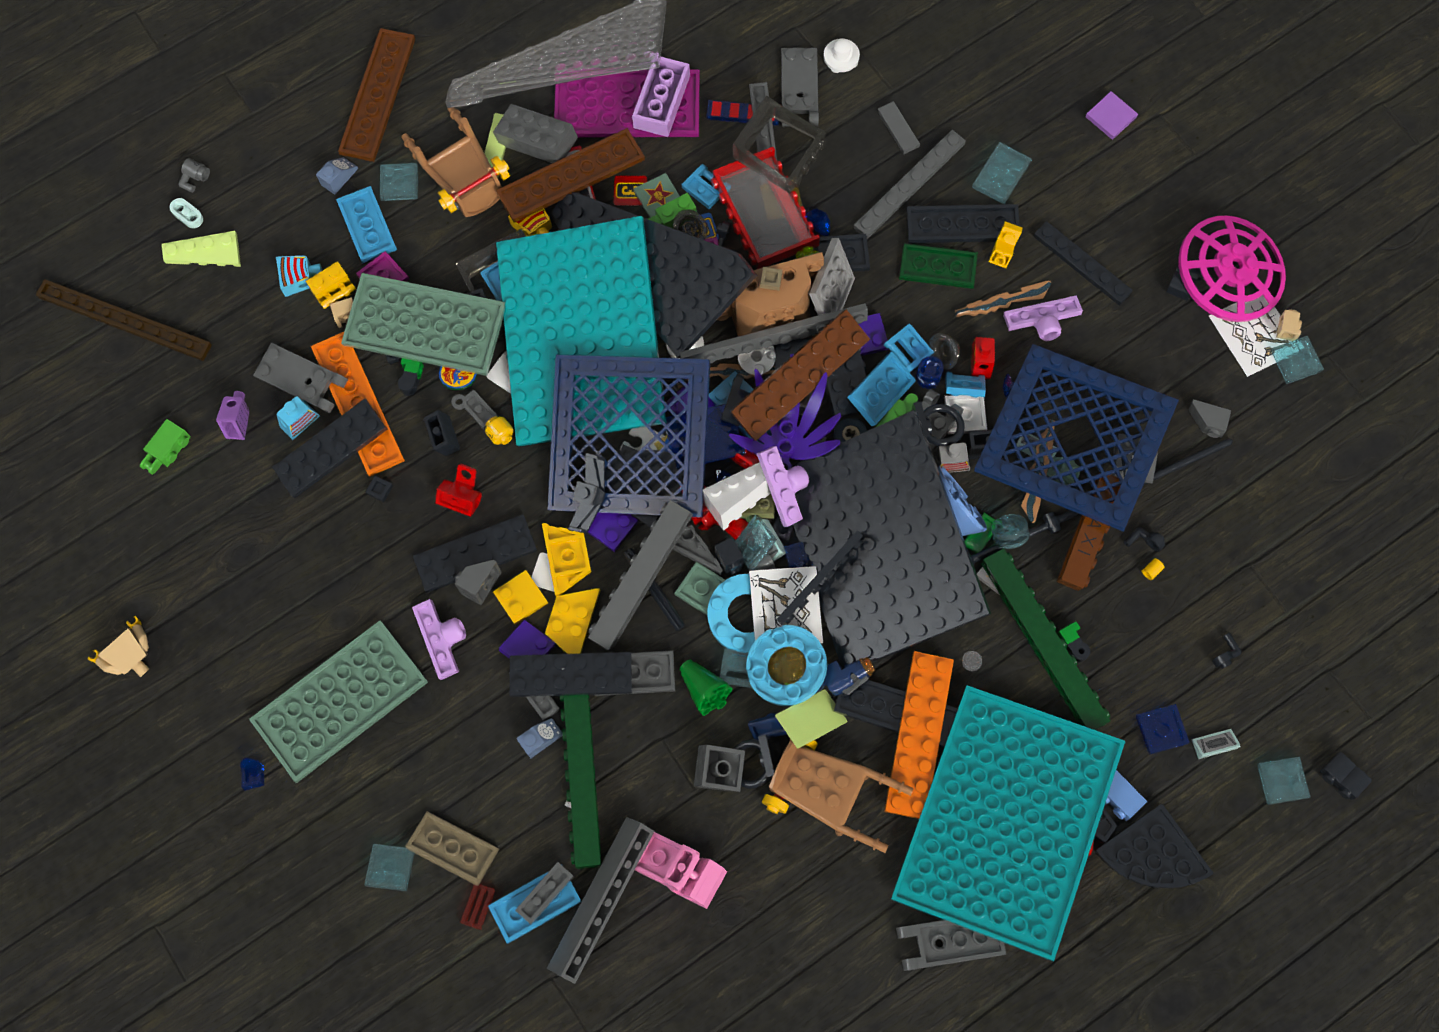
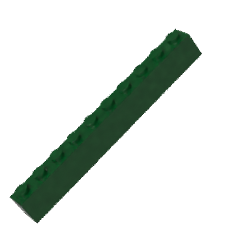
(1045, 641)
(582, 781)

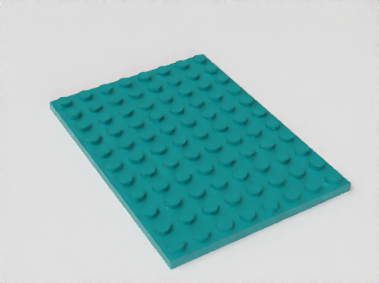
(583, 297)
(1009, 822)

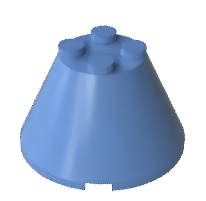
(967, 516)

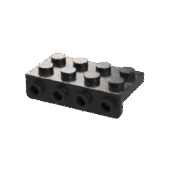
(843, 382)

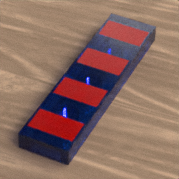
(731, 111)

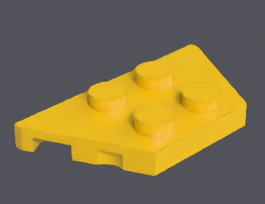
(566, 557)
(572, 619)

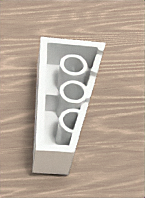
(736, 494)

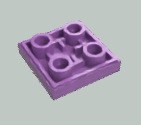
(1111, 115)

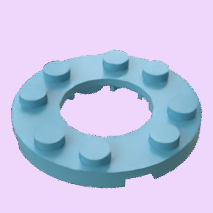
(718, 613)
(774, 640)

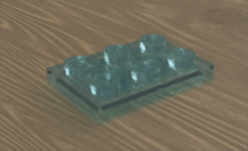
(1001, 173)

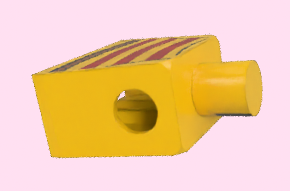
(534, 224)

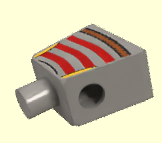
(952, 457)

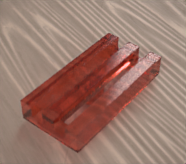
(469, 905)

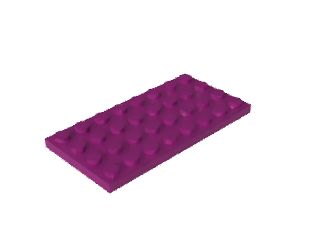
(607, 102)

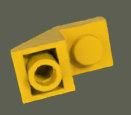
(1005, 244)

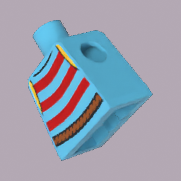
(294, 272)
(296, 417)

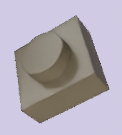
(771, 278)

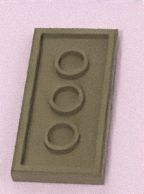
(452, 848)

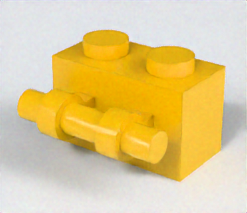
(330, 285)

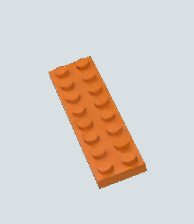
(332, 355)
(919, 732)

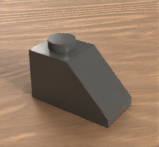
(1210, 418)

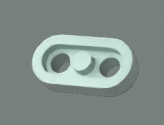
(187, 214)

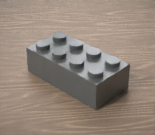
(535, 134)

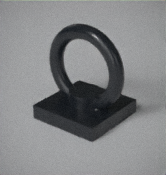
(926, 424)
(769, 756)

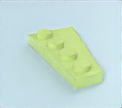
(204, 250)

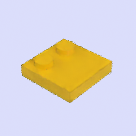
(520, 597)

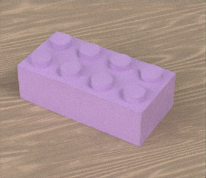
(661, 97)

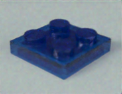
(1162, 729)

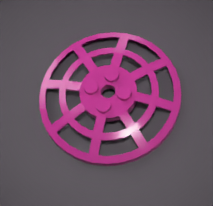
(1227, 272)

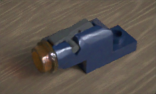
(849, 678)

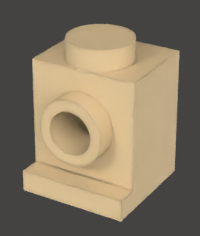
(341, 311)
(1289, 325)

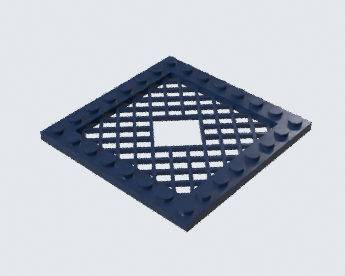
(637, 367)
(1115, 514)

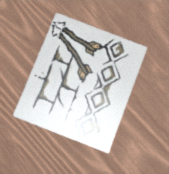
(1251, 340)
(775, 590)

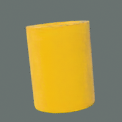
(1153, 569)

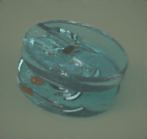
(1010, 531)

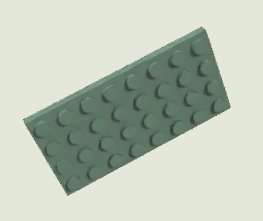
(424, 324)
(338, 701)

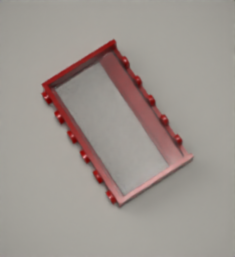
(763, 213)

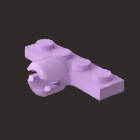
(1044, 316)
(783, 484)
(439, 637)

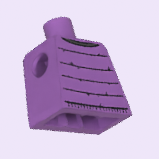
(233, 416)

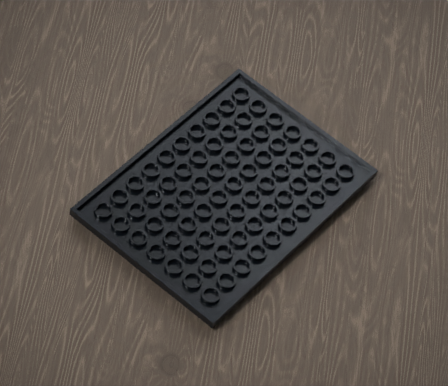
(913, 564)

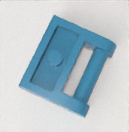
(700, 188)
(912, 343)
(965, 385)

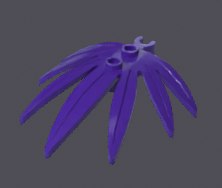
(790, 437)

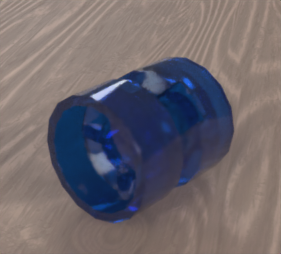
(929, 372)

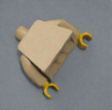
(125, 652)

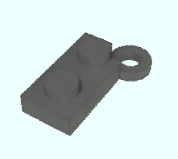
(475, 407)

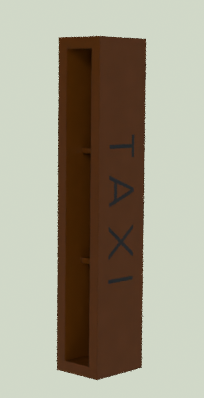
(1085, 544)

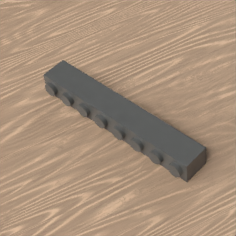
(640, 575)
(600, 900)

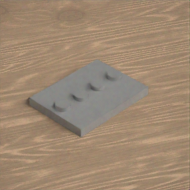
(832, 280)

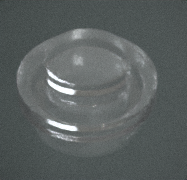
(972, 661)

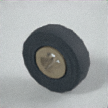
(848, 425)

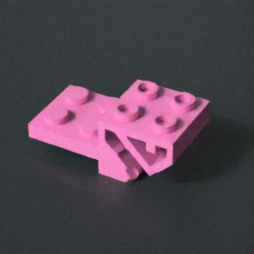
(681, 870)

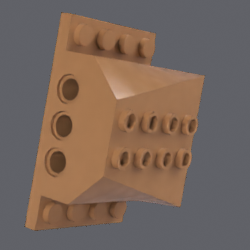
(767, 308)

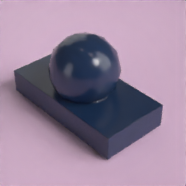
(766, 726)

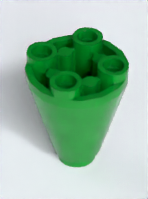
(705, 687)

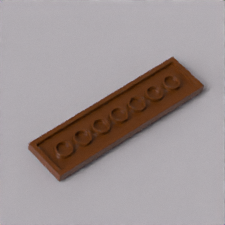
(377, 95)
(570, 175)
(799, 375)

